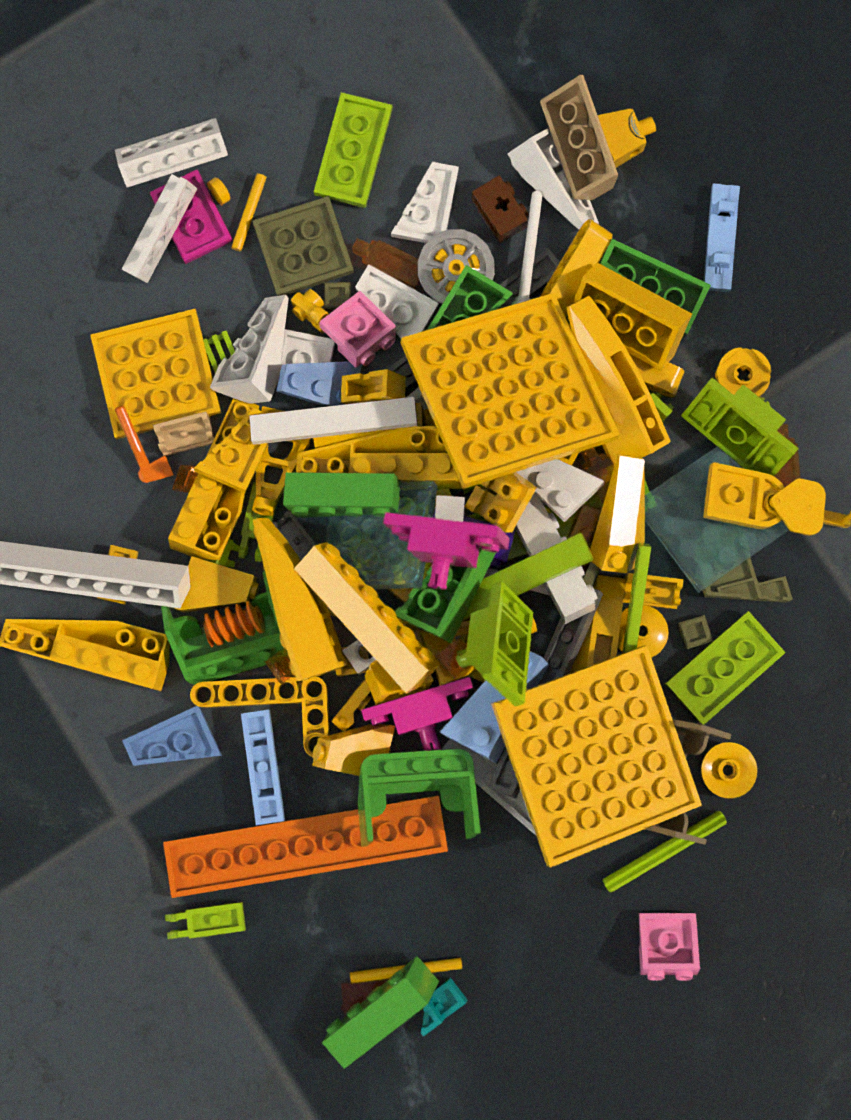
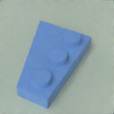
(315, 381)
(174, 739)

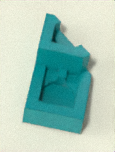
(444, 1001)

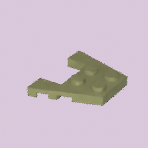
(743, 585)

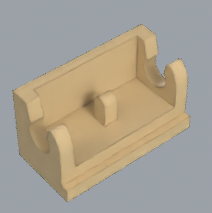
(184, 433)

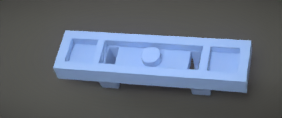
(721, 237)
(262, 767)

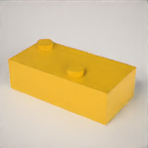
(642, 320)

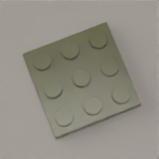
(303, 246)

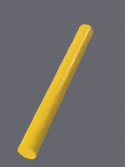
(387, 972)

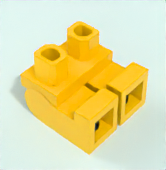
(502, 500)

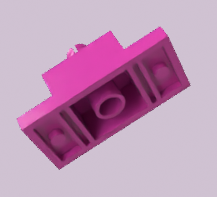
(445, 542)
(420, 711)

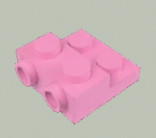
(359, 329)
(668, 945)

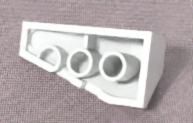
(542, 169)
(255, 365)

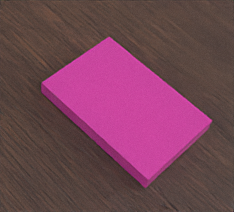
(201, 225)

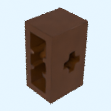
(501, 223)

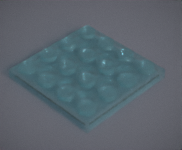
(700, 545)
(374, 550)

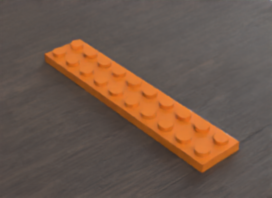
(302, 847)

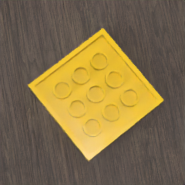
(155, 371)

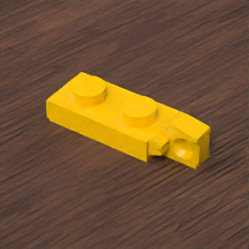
(359, 700)

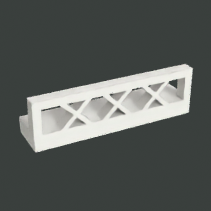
(170, 154)
(159, 228)

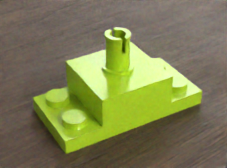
(741, 427)
(501, 643)

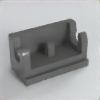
(295, 534)

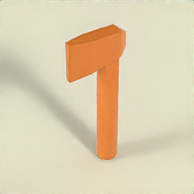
(148, 471)

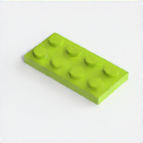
(353, 150)
(725, 668)

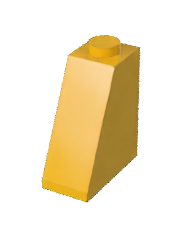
(217, 586)
(349, 748)

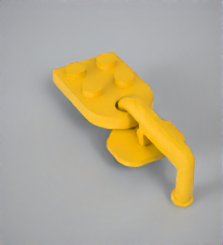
(743, 499)

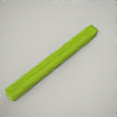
(663, 852)

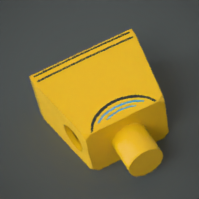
(625, 134)

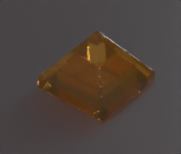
(184, 479)

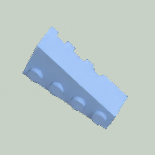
(476, 723)

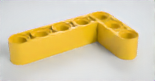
(272, 697)

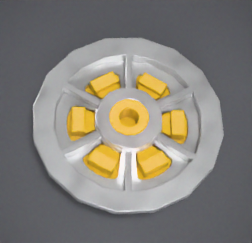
(445, 258)

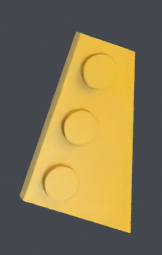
(235, 458)

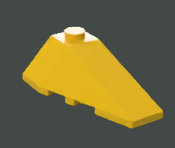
(621, 517)

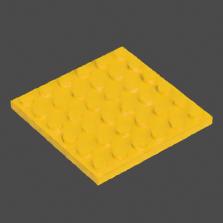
(509, 390)
(596, 755)

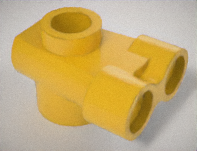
(309, 307)

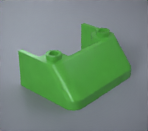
(203, 663)
(422, 771)

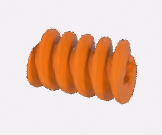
(233, 624)

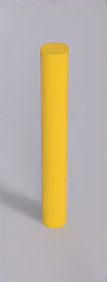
(248, 212)

